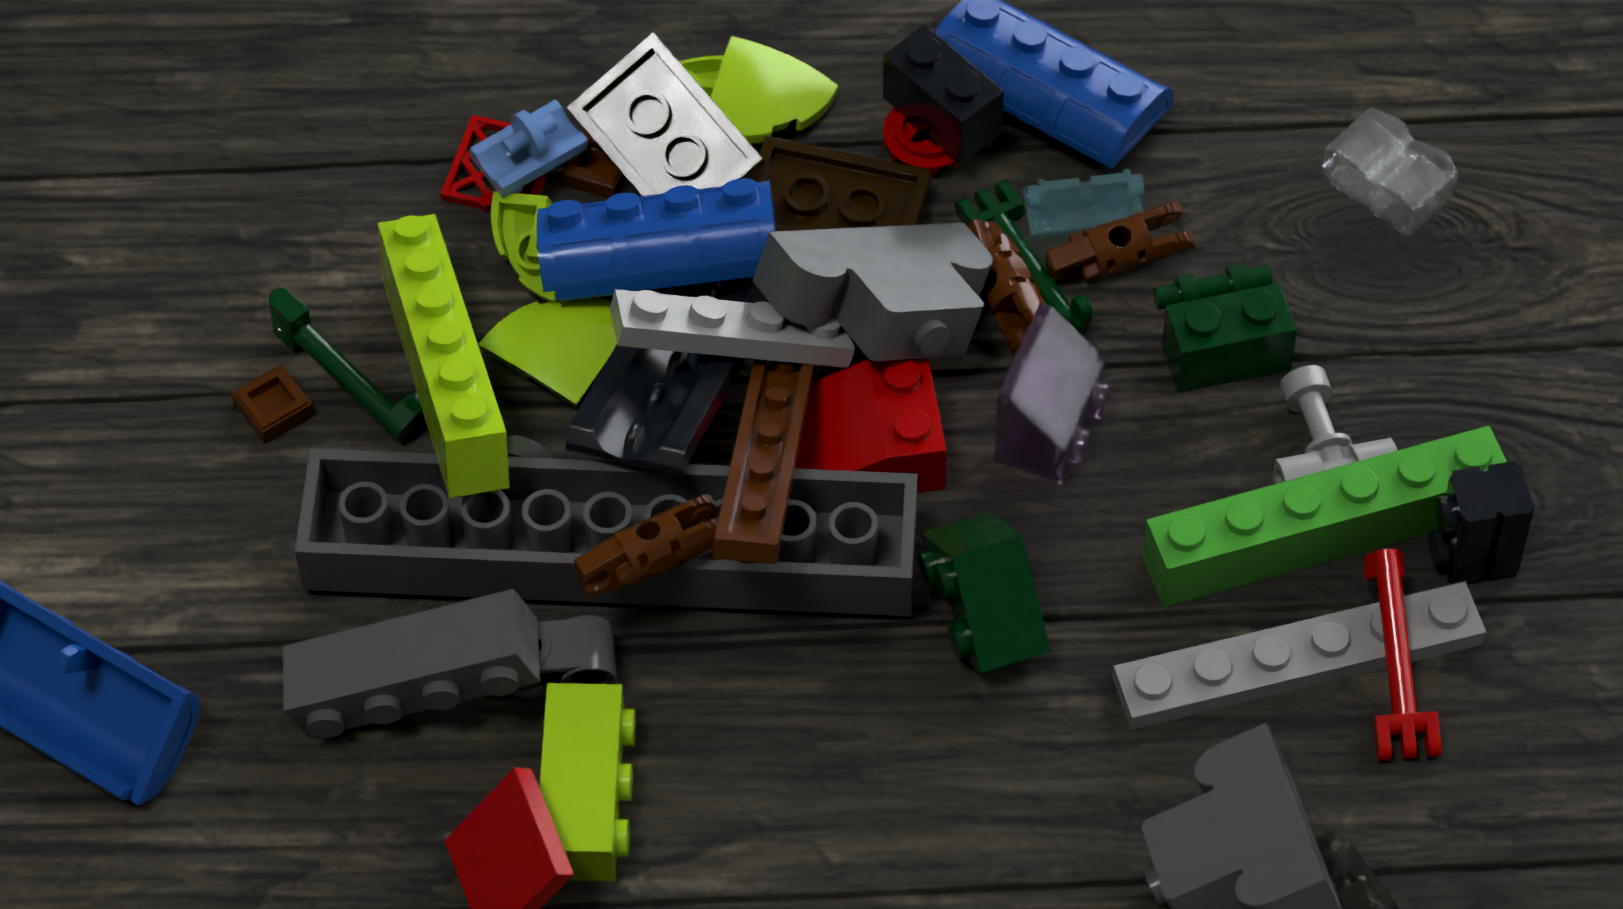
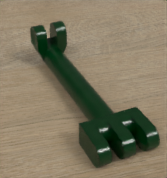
(1010, 209)
(294, 329)

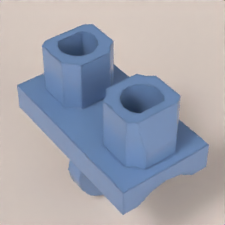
(528, 148)

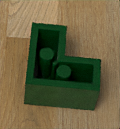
(991, 590)

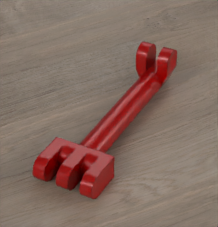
(1387, 569)

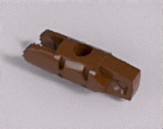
(1096, 253)
(1009, 284)
(649, 547)

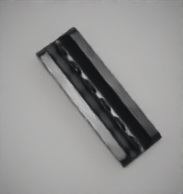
(658, 403)

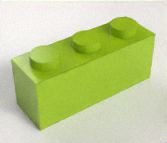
(586, 776)

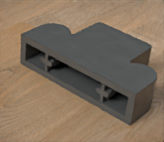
(888, 286)
(1241, 839)

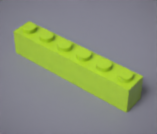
(443, 356)

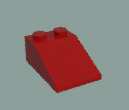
(877, 421)

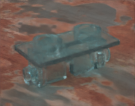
(1074, 205)

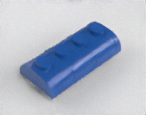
(1057, 79)
(654, 239)
(89, 702)

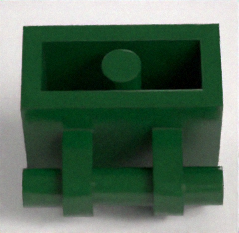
(1225, 327)

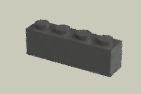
(411, 664)

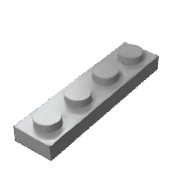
(724, 329)

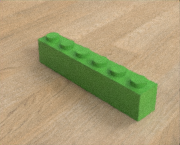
(1307, 518)

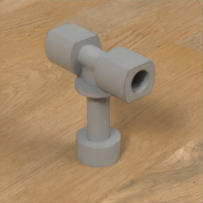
(1308, 392)

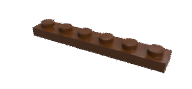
(764, 462)

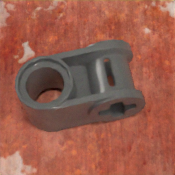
(573, 653)

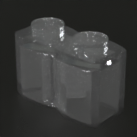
(1390, 170)

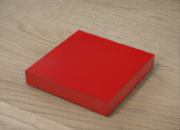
(510, 848)

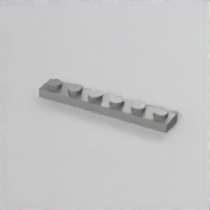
(1291, 657)

